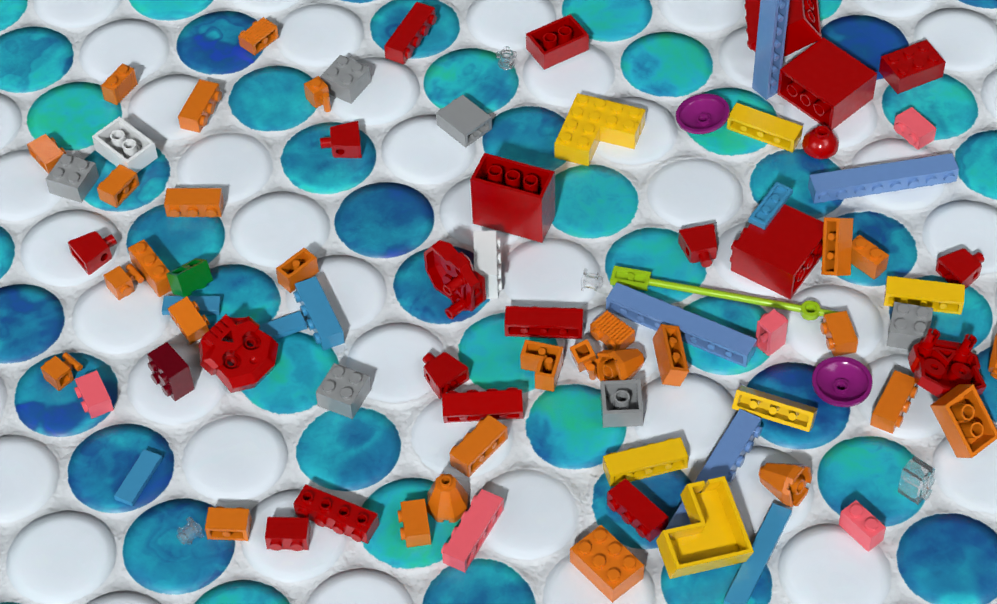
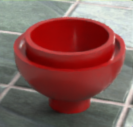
(820, 143)

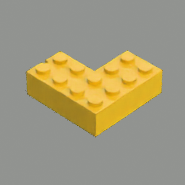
(596, 121)
(714, 536)

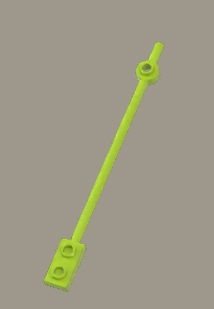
(642, 279)

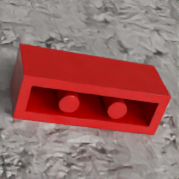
(637, 510)

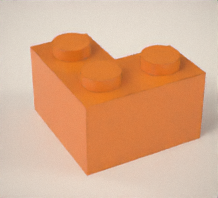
(545, 361)

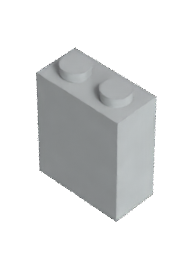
(464, 121)

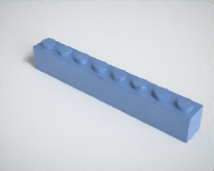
(770, 46)
(883, 178)
(693, 328)
(726, 456)

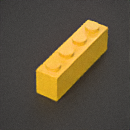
(764, 127)
(937, 295)
(775, 408)
(645, 461)

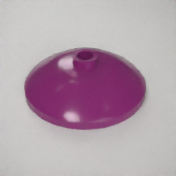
(702, 113)
(843, 374)

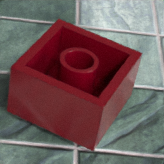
(170, 372)

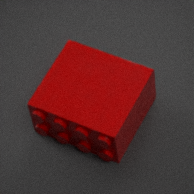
(802, 24)
(827, 83)
(513, 197)
(781, 253)

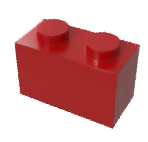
(287, 533)

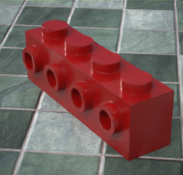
(410, 33)
(543, 322)
(478, 405)
(336, 514)

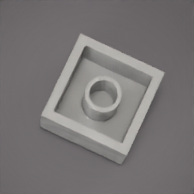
(346, 78)
(72, 178)
(908, 325)
(343, 390)
(621, 403)

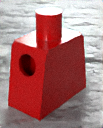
(343, 141)
(699, 244)
(92, 250)
(960, 267)
(444, 373)

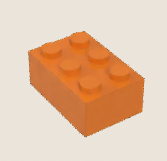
(965, 420)
(606, 563)

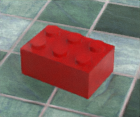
(557, 41)
(912, 66)

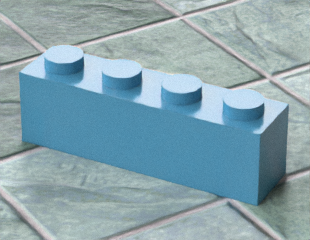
(319, 313)

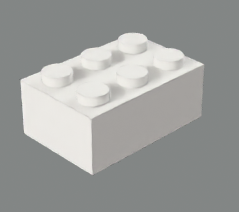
(124, 145)
(486, 260)

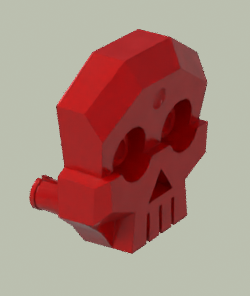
(454, 277)
(249, 363)
(945, 364)

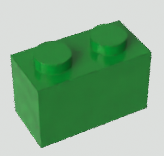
(189, 277)

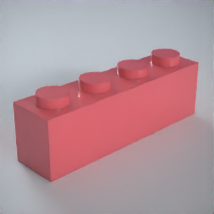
(472, 530)

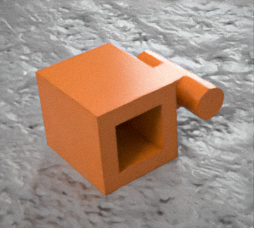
(318, 93)
(121, 282)
(584, 358)
(59, 372)

